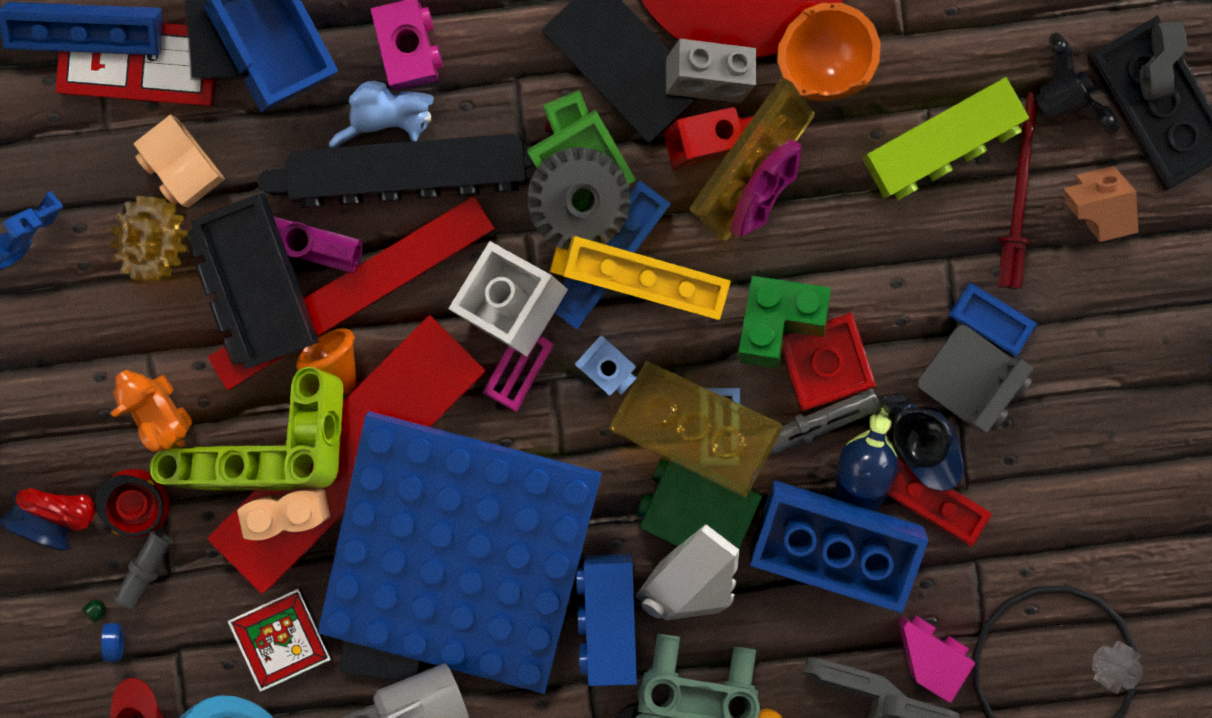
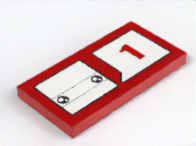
(136, 76)

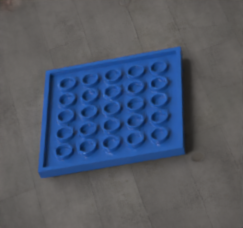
(457, 551)

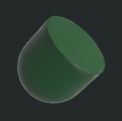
(94, 610)

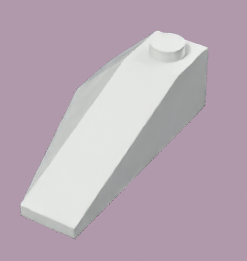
(692, 578)

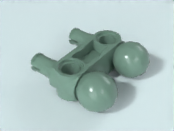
(693, 697)

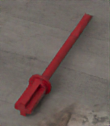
(1014, 246)

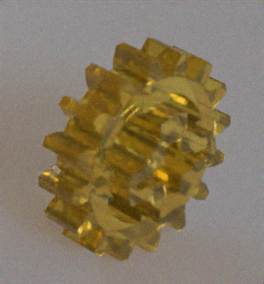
(148, 239)

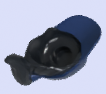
(925, 443)

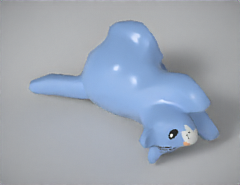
(377, 109)

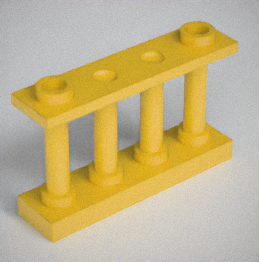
(641, 277)

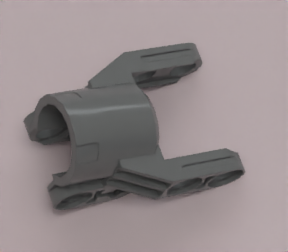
(887, 699)

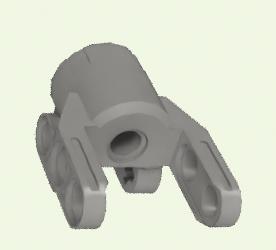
(420, 696)

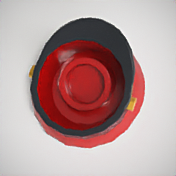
(132, 503)

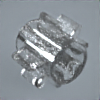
(1117, 667)

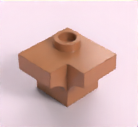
(1104, 202)

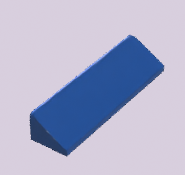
(81, 28)

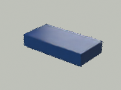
(992, 319)

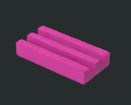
(502, 397)

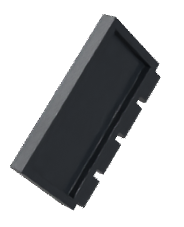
(253, 282)

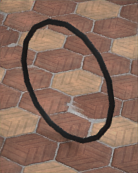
(1027, 594)

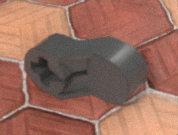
(1168, 46)

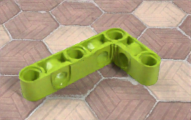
(311, 437)

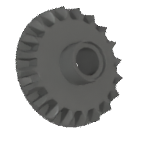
(552, 192)

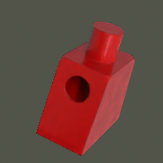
(695, 137)

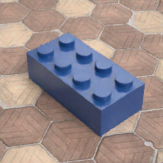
(838, 546)

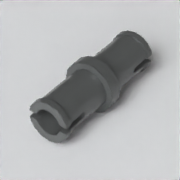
(143, 569)

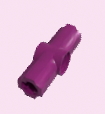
(322, 247)

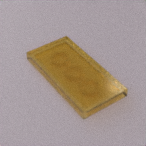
(779, 119)
(696, 428)

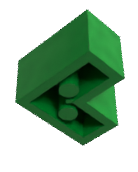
(777, 308)

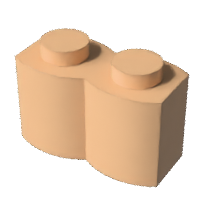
(178, 162)
(276, 513)

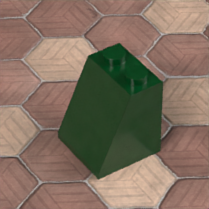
(689, 501)

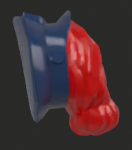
(48, 517)

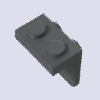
(974, 379)

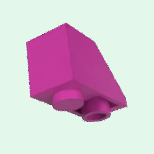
(933, 662)

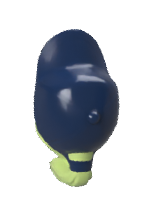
(868, 465)

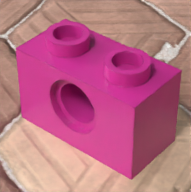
(391, 26)

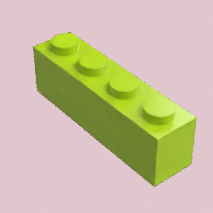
(945, 138)

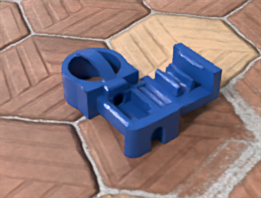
(18, 240)

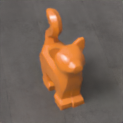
(157, 418)

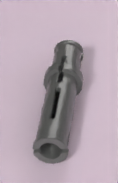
(826, 420)

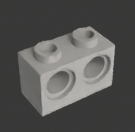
(710, 71)

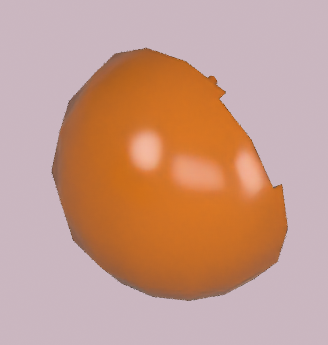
(829, 52)

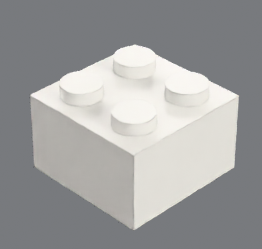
(508, 298)

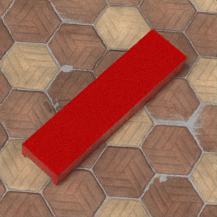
(413, 385)

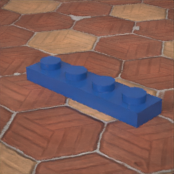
(643, 215)

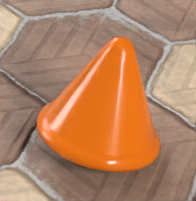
(334, 356)

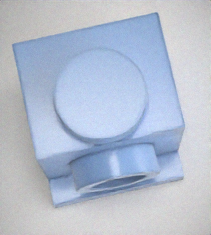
(591, 364)

